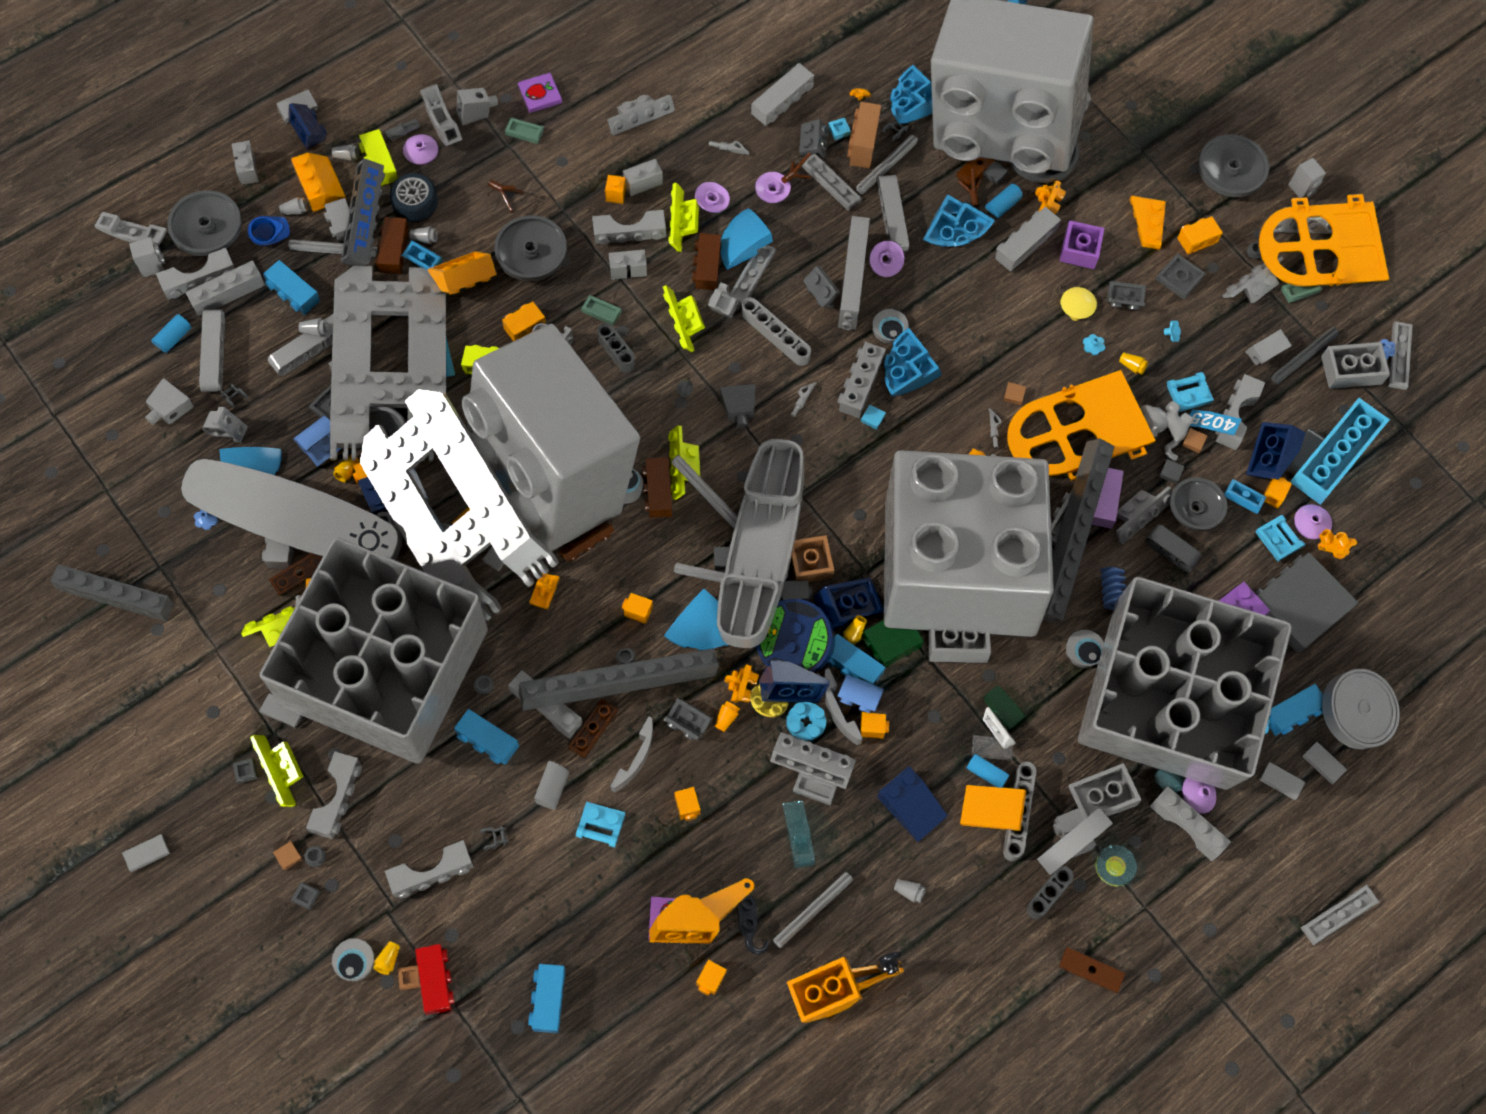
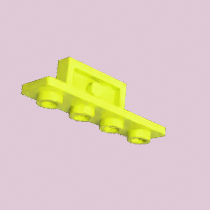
(683, 217)
(686, 317)
(689, 453)
(271, 625)
(280, 768)

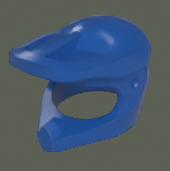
(268, 230)

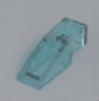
(799, 834)

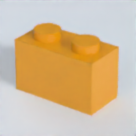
(1199, 235)
(523, 321)

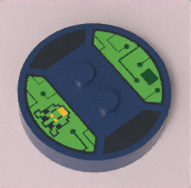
(799, 635)

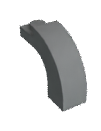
(439, 116)

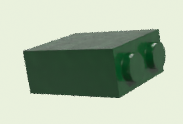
(890, 643)

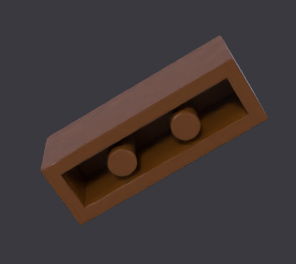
(392, 245)
(707, 261)
(657, 487)

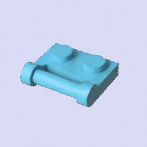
(1191, 397)
(1276, 541)
(602, 818)

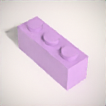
(1109, 499)

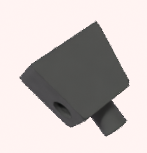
(738, 403)

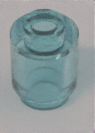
(1167, 779)

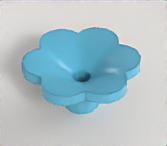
(1174, 331)
(1094, 344)

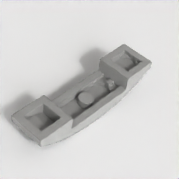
(129, 231)
(849, 729)
(624, 777)
(1075, 841)

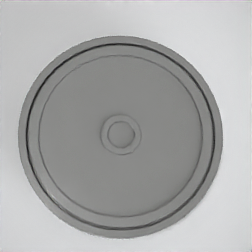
(1360, 709)

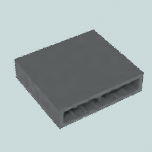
(1306, 600)

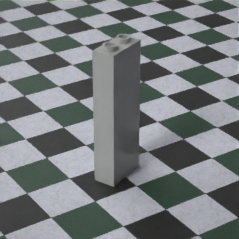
(853, 273)

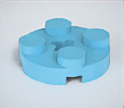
(802, 711)

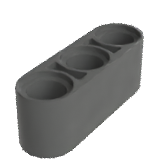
(615, 340)
(1310, 444)
(1173, 548)
(1054, 884)

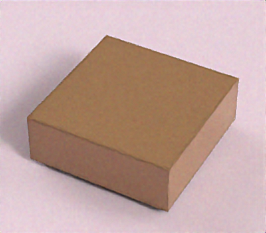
(1014, 393)
(1194, 440)
(287, 855)
(408, 978)

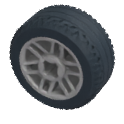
(413, 197)

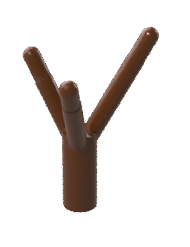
(793, 172)
(502, 189)
(973, 192)

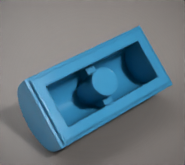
(1004, 201)
(421, 256)
(171, 333)
(1244, 496)
(987, 771)

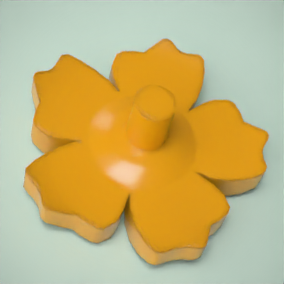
(860, 93)

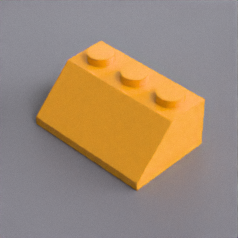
(317, 179)
(463, 272)

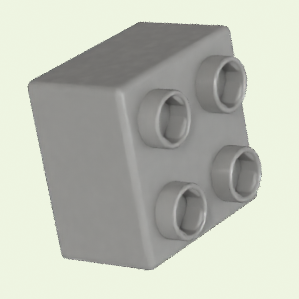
(1010, 83)
(551, 436)
(967, 543)
(376, 650)
(1185, 684)

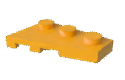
(1150, 220)

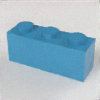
(291, 287)
(855, 662)
(1296, 710)
(486, 737)
(547, 998)

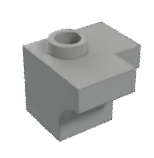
(722, 302)

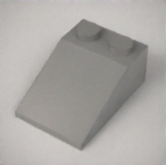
(1109, 790)

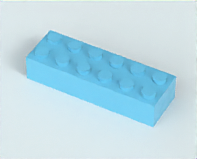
(1339, 451)

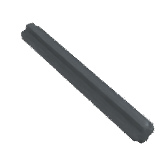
(1306, 354)

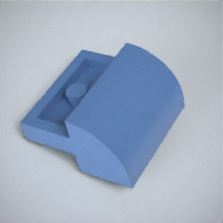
(316, 441)
(861, 693)

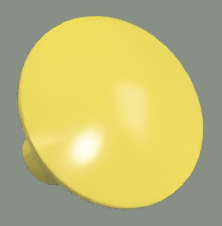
(1078, 303)
(767, 709)

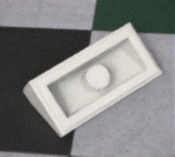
(998, 729)

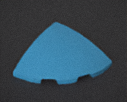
(912, 96)
(957, 224)
(743, 238)
(908, 365)
(257, 458)
(697, 624)

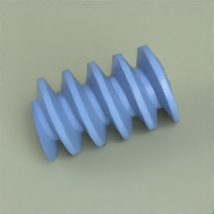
(1112, 585)

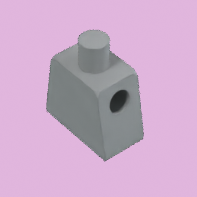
(474, 105)
(167, 403)

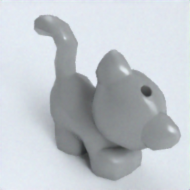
(1160, 420)

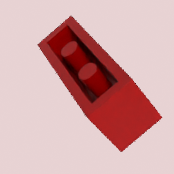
(434, 979)

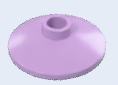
(420, 155)
(772, 181)
(712, 191)
(894, 262)
(1307, 526)
(1199, 795)

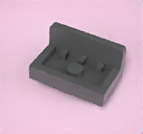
(813, 138)
(821, 287)
(1126, 294)
(688, 719)

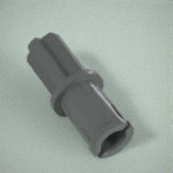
(402, 129)

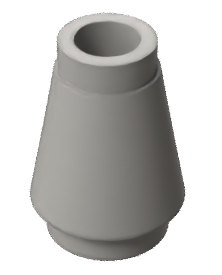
(346, 152)
(294, 206)
(425, 235)
(314, 327)
(910, 890)

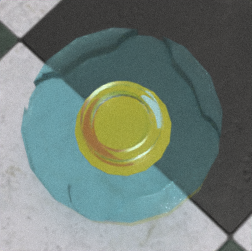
(1116, 865)

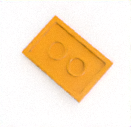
(993, 807)

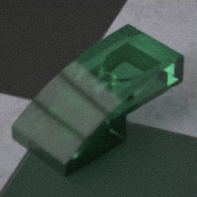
(1004, 706)

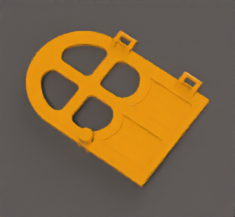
(1353, 240)
(1109, 414)

